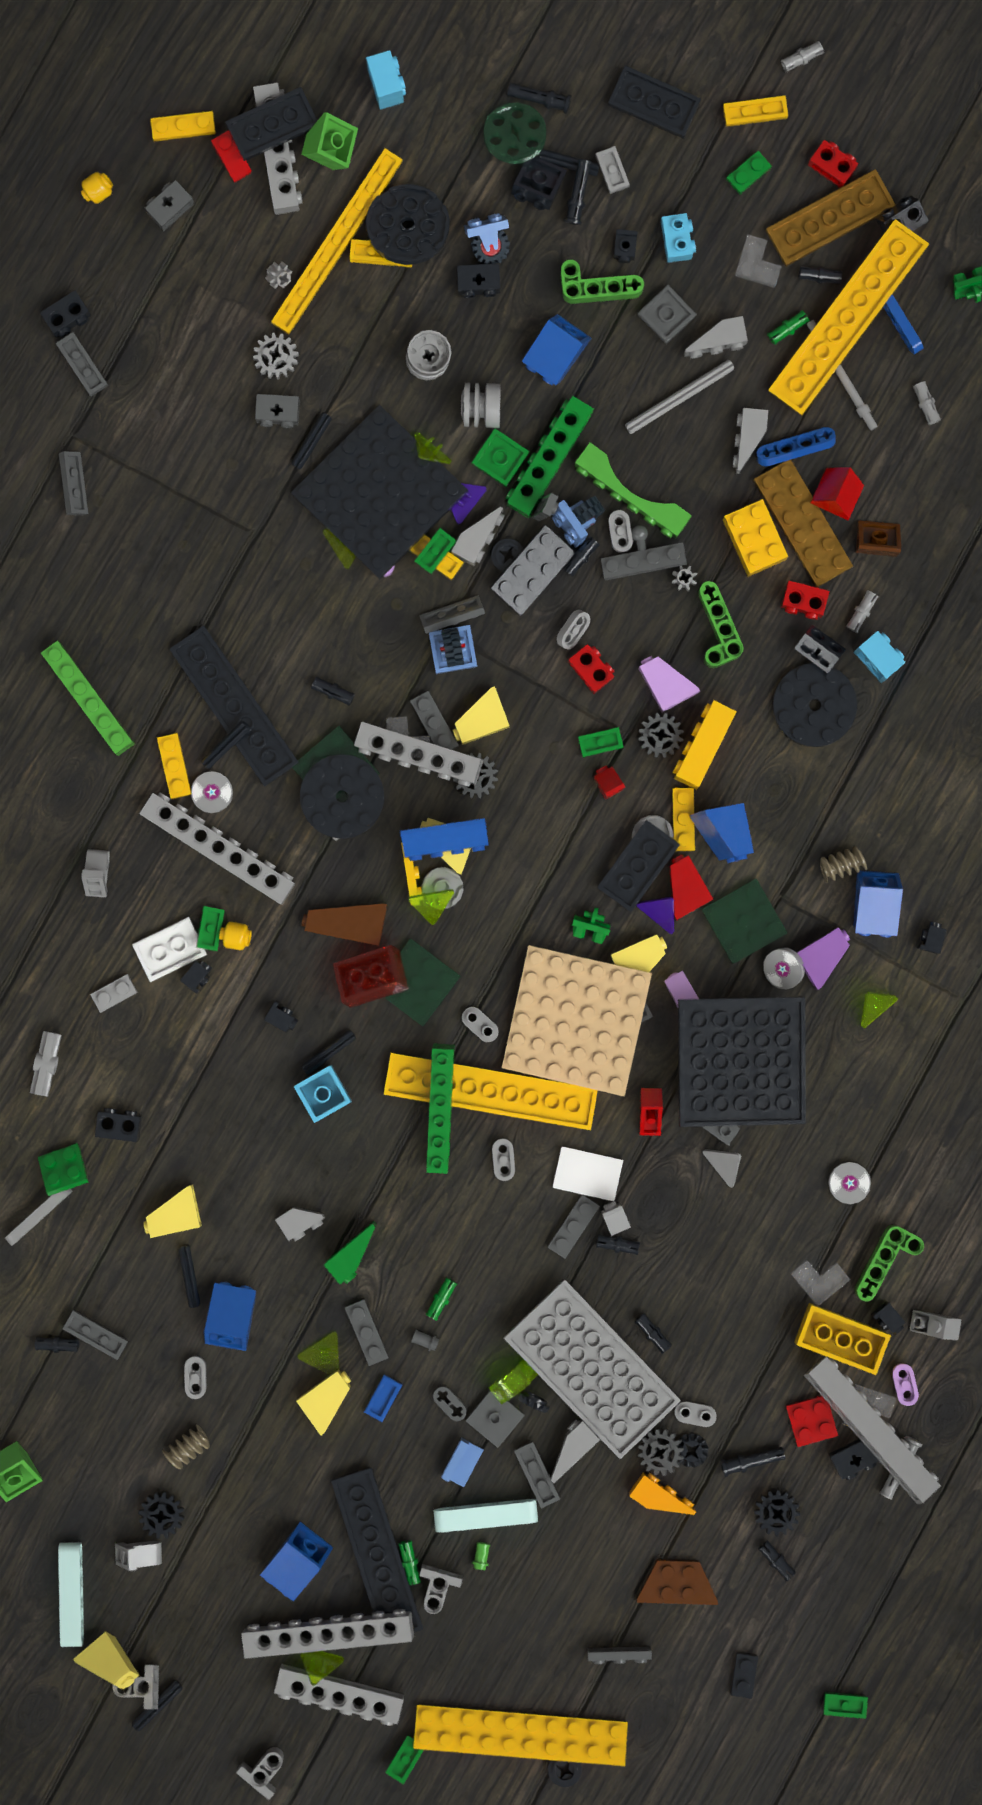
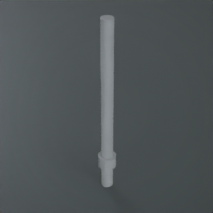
(862, 409)

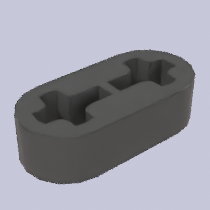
(453, 1400)

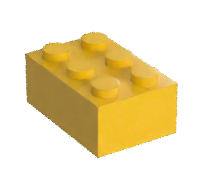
(755, 537)

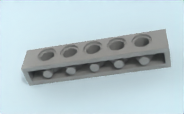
(281, 201)
(368, 733)
(351, 1690)

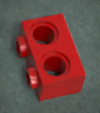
(829, 168)
(805, 594)
(586, 671)

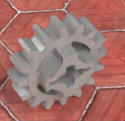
(284, 358)

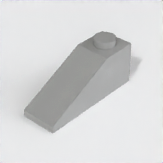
(575, 1445)

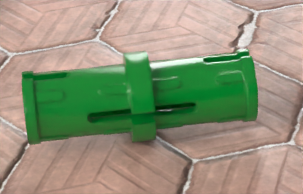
(788, 327)
(441, 1299)
(409, 1562)

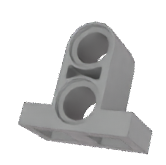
(96, 873)
(138, 1554)
(435, 1591)
(135, 1689)
(265, 1766)

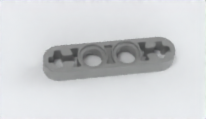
(36, 1216)

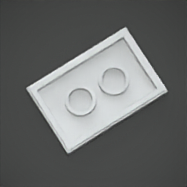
(168, 949)
(587, 1173)

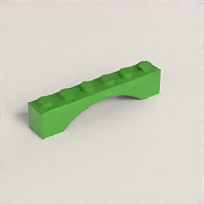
(667, 516)
(87, 698)

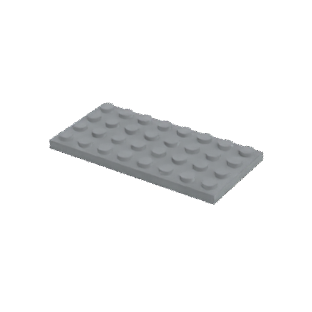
(592, 1369)

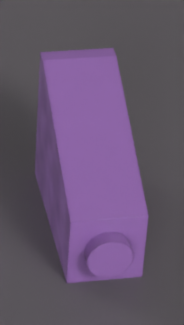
(823, 956)

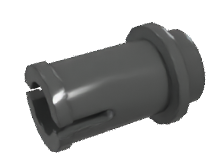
(425, 1340)

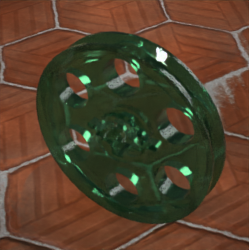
(510, 140)

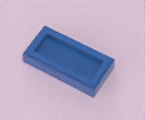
(383, 1398)

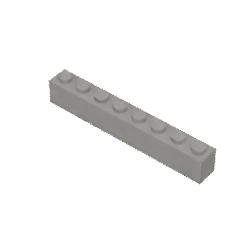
(872, 1430)

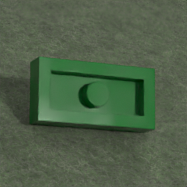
(749, 172)
(435, 551)
(600, 742)
(210, 928)
(845, 1705)
(404, 1761)

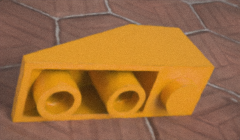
(655, 1496)

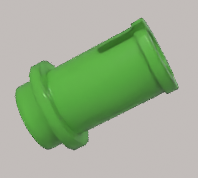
(481, 1556)

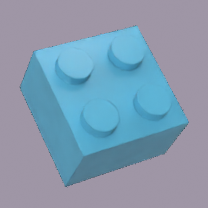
(385, 81)
(880, 656)
(322, 1093)

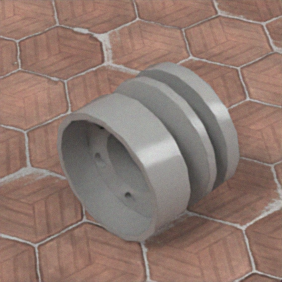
(434, 345)
(481, 405)

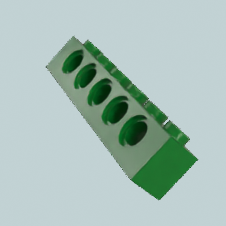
(582, 414)
(440, 1108)

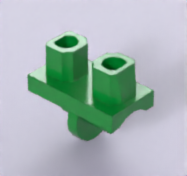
(970, 287)
(600, 929)

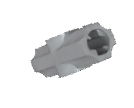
(45, 1063)

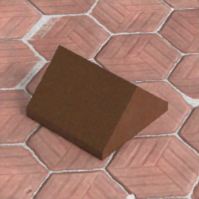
(878, 538)

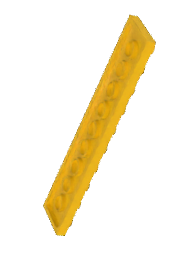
(848, 317)
(496, 1092)
(520, 1735)

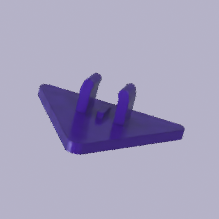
(468, 502)
(660, 911)

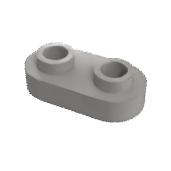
(620, 531)
(573, 629)
(480, 1024)
(503, 1159)
(195, 1377)
(695, 1414)

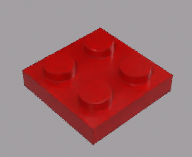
(811, 1421)

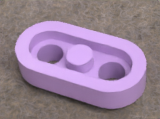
(904, 1384)

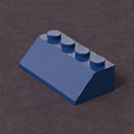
(444, 838)

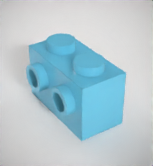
(677, 238)

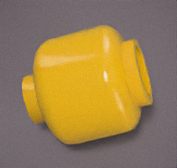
(96, 187)
(235, 936)

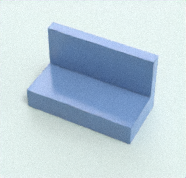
(462, 1462)

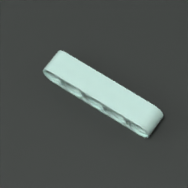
(485, 1515)
(71, 1594)

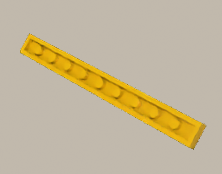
(336, 241)

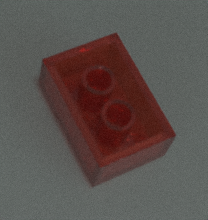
(370, 976)

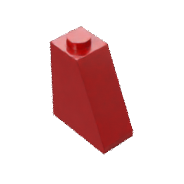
(687, 887)

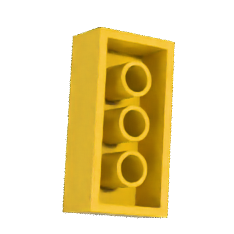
(705, 744)
(842, 1338)

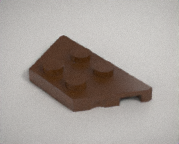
(677, 1584)

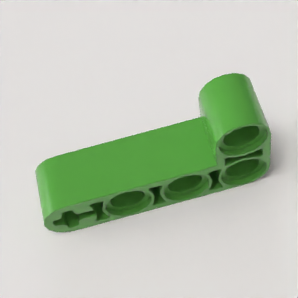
(602, 284)
(716, 622)
(885, 1264)

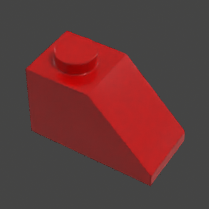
(230, 156)
(608, 781)
(651, 1111)

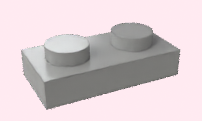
(612, 170)
(114, 993)

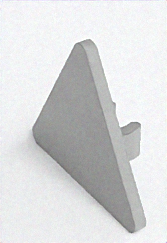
(725, 1164)

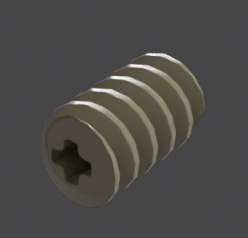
(842, 863)
(187, 1448)

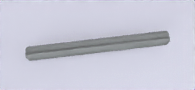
(679, 397)

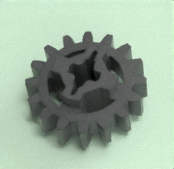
(650, 733)
(486, 773)
(665, 1459)

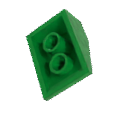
(347, 1259)

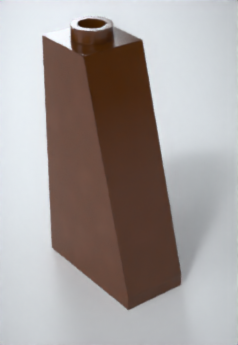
(351, 923)

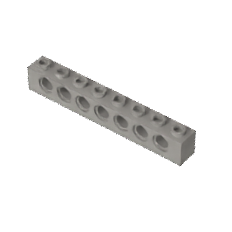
(152, 812)
(254, 1646)

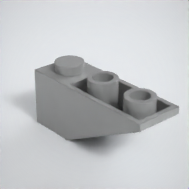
(724, 335)
(752, 429)
(472, 541)

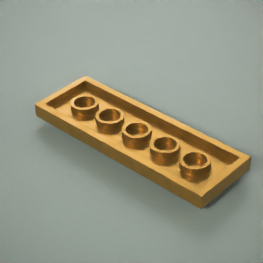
(830, 218)
(803, 523)

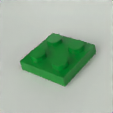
(500, 457)
(63, 1169)

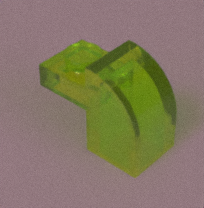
(513, 1381)

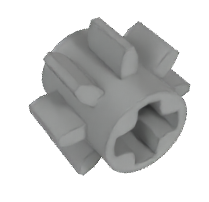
(278, 275)
(686, 572)

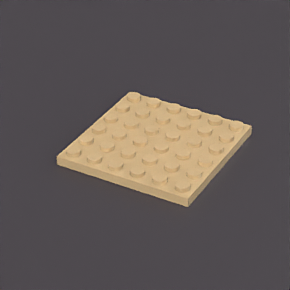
(576, 1020)

